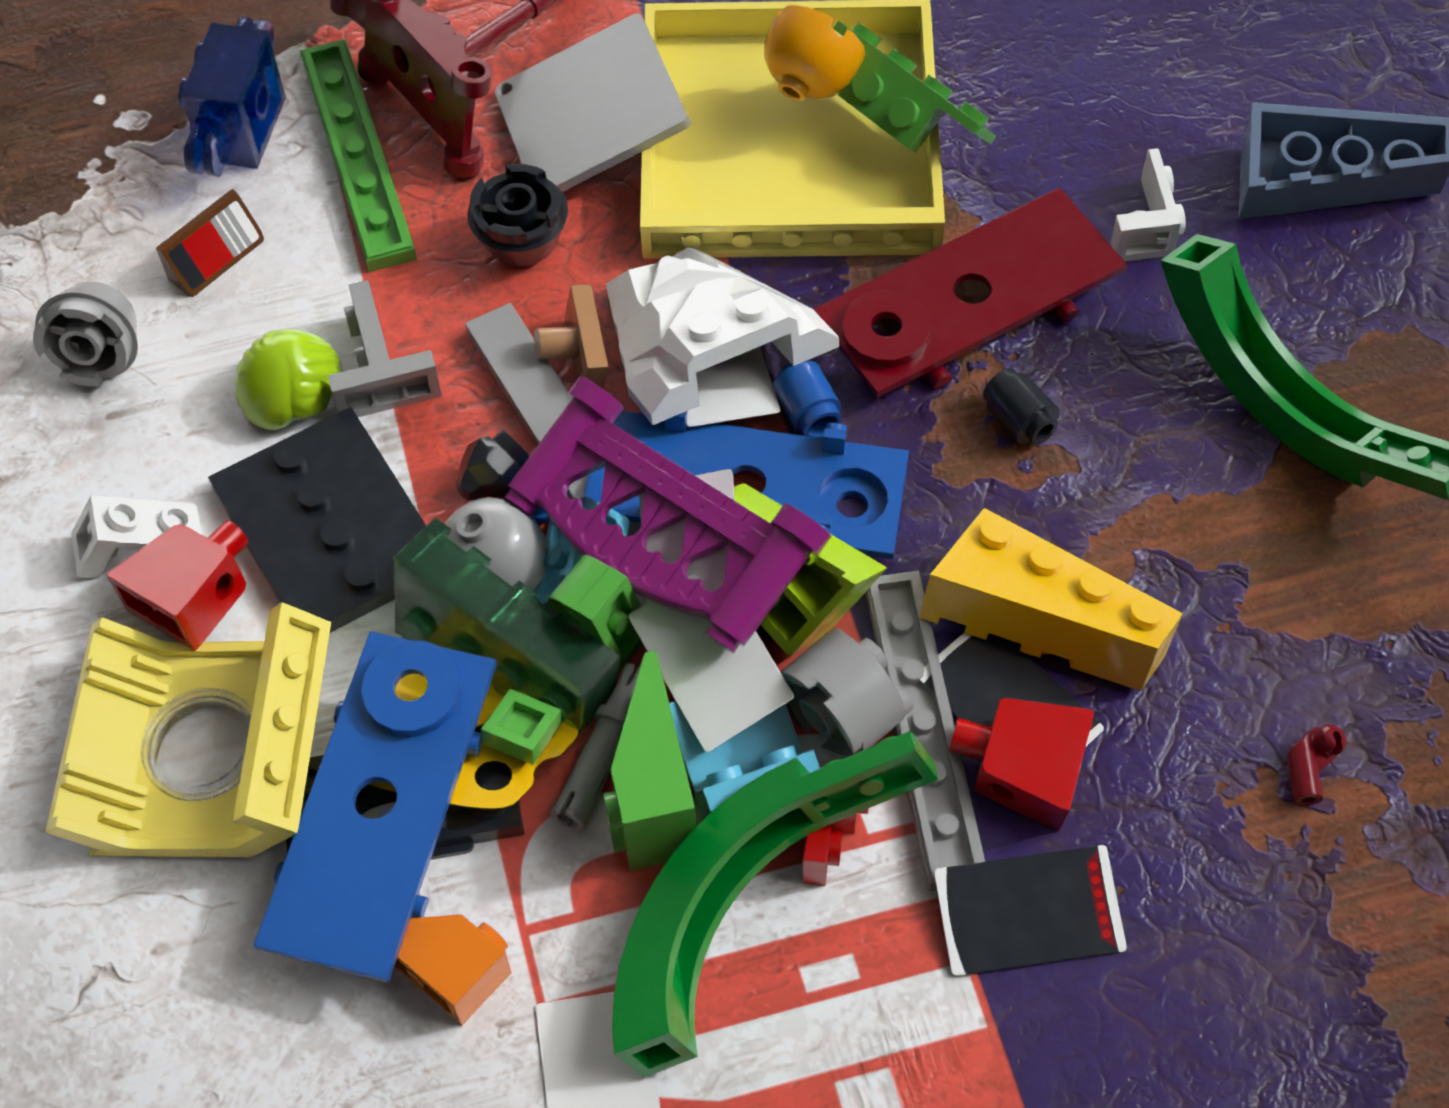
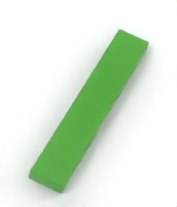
(358, 156)

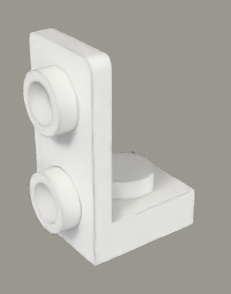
(1153, 231)
(123, 523)

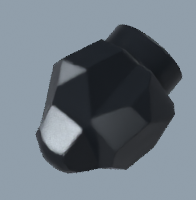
(489, 466)

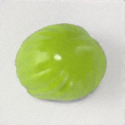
(285, 378)

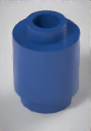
(807, 398)

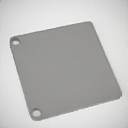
(592, 104)

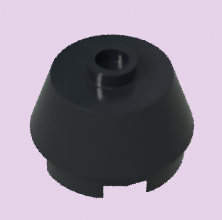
(518, 215)

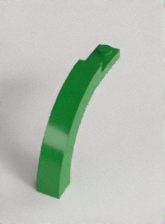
(1278, 390)
(710, 869)

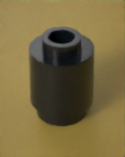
(1021, 407)

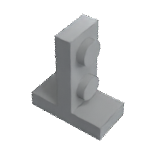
(378, 381)

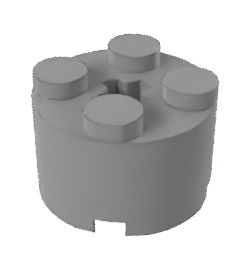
(845, 693)

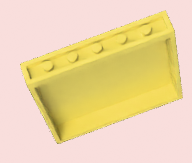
(779, 171)

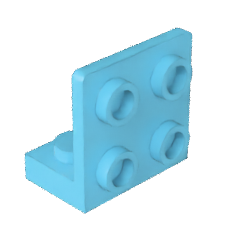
(741, 758)

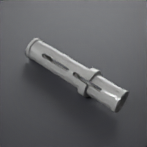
(597, 756)

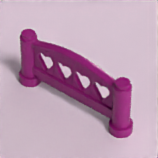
(759, 553)

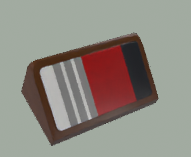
(210, 244)

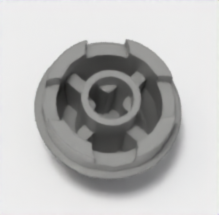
(87, 333)

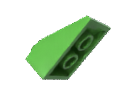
(651, 794)

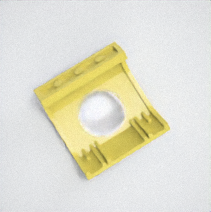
(188, 744)

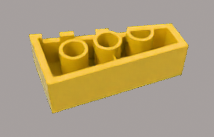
(1049, 602)

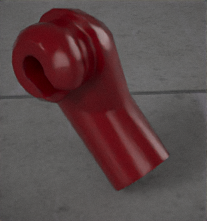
(1309, 758)

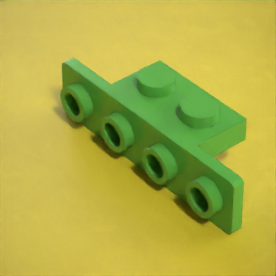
(899, 100)

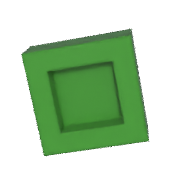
(521, 726)

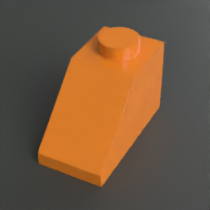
(453, 962)

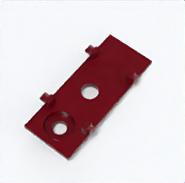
(1028, 260)

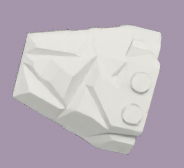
(695, 315)

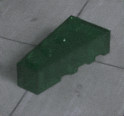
(467, 608)

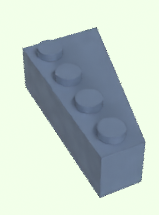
(1337, 158)

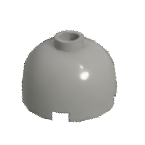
(503, 535)

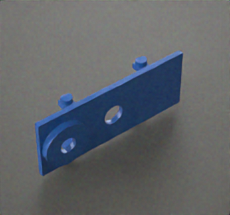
(795, 468)
(356, 878)

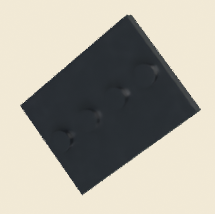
(322, 518)

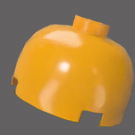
(809, 55)

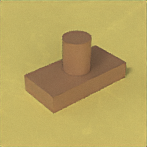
(579, 339)

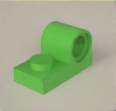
(601, 604)

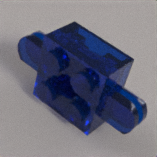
(231, 97)

